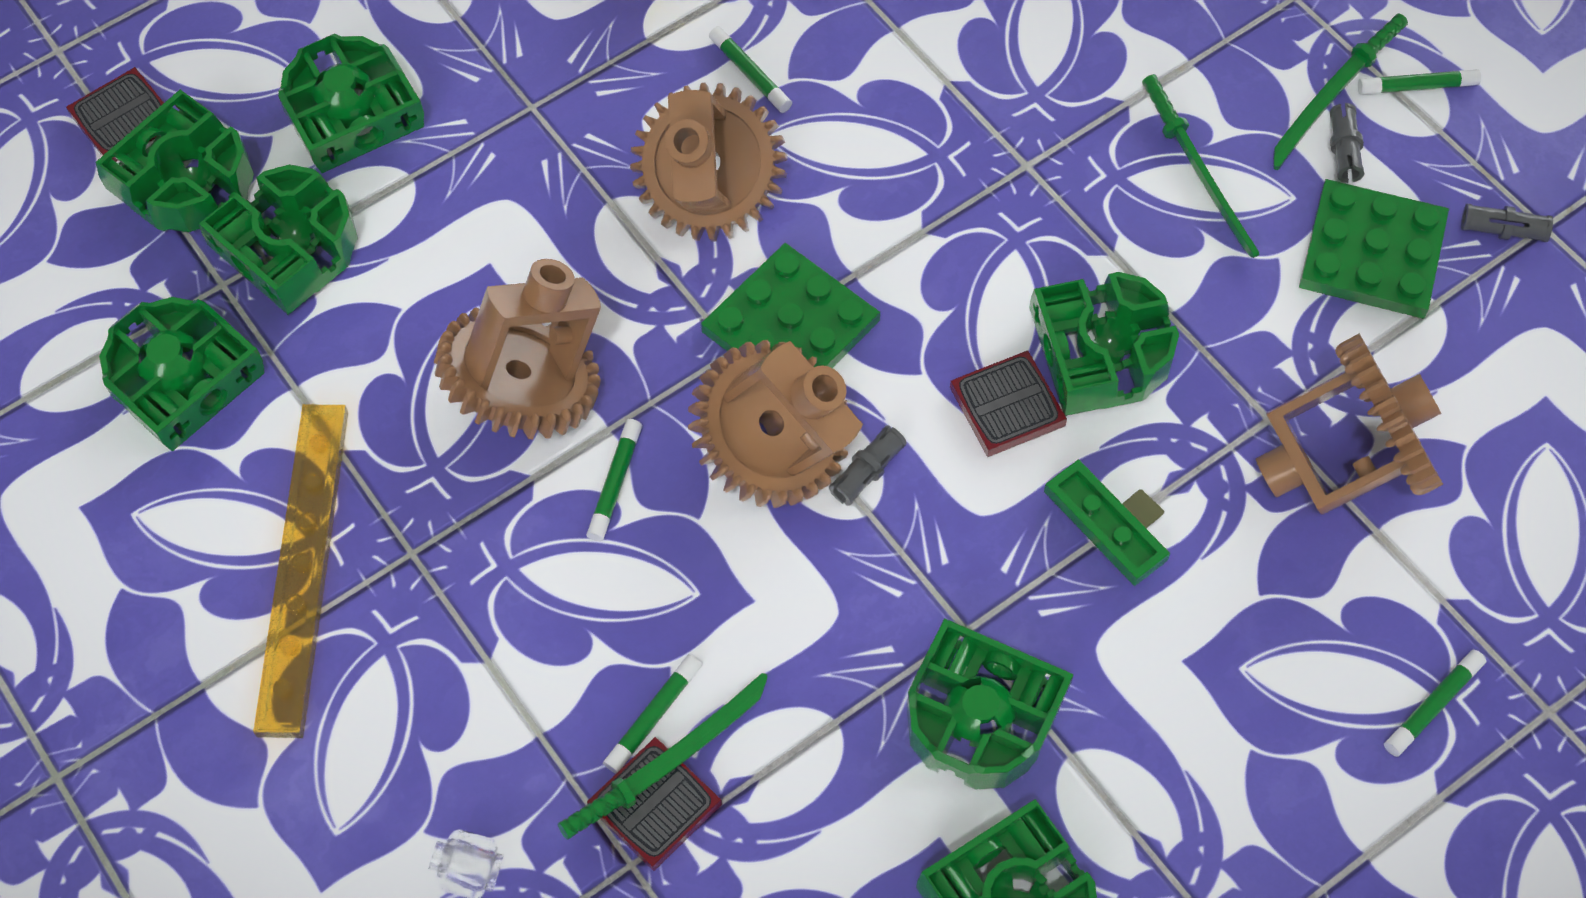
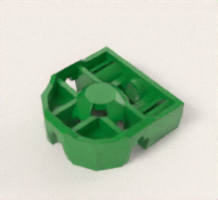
(330, 107)
(157, 177)
(303, 211)
(1092, 380)
(161, 384)
(977, 701)
(1033, 850)

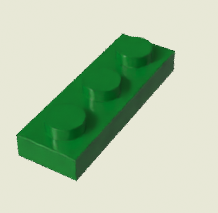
(1106, 522)

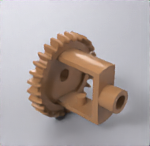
(682, 155)
(517, 368)
(797, 406)
(1400, 410)

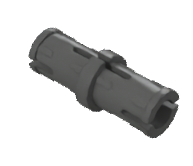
(1346, 143)
(1535, 226)
(867, 465)

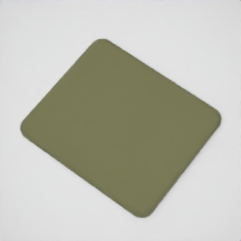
(1143, 508)

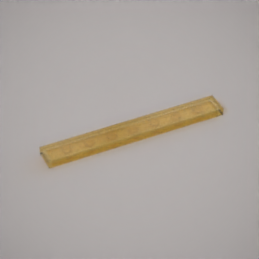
(301, 573)

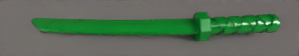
(1362, 56)
(1177, 127)
(625, 791)

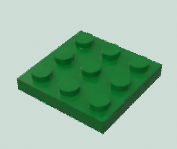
(1374, 248)
(793, 303)

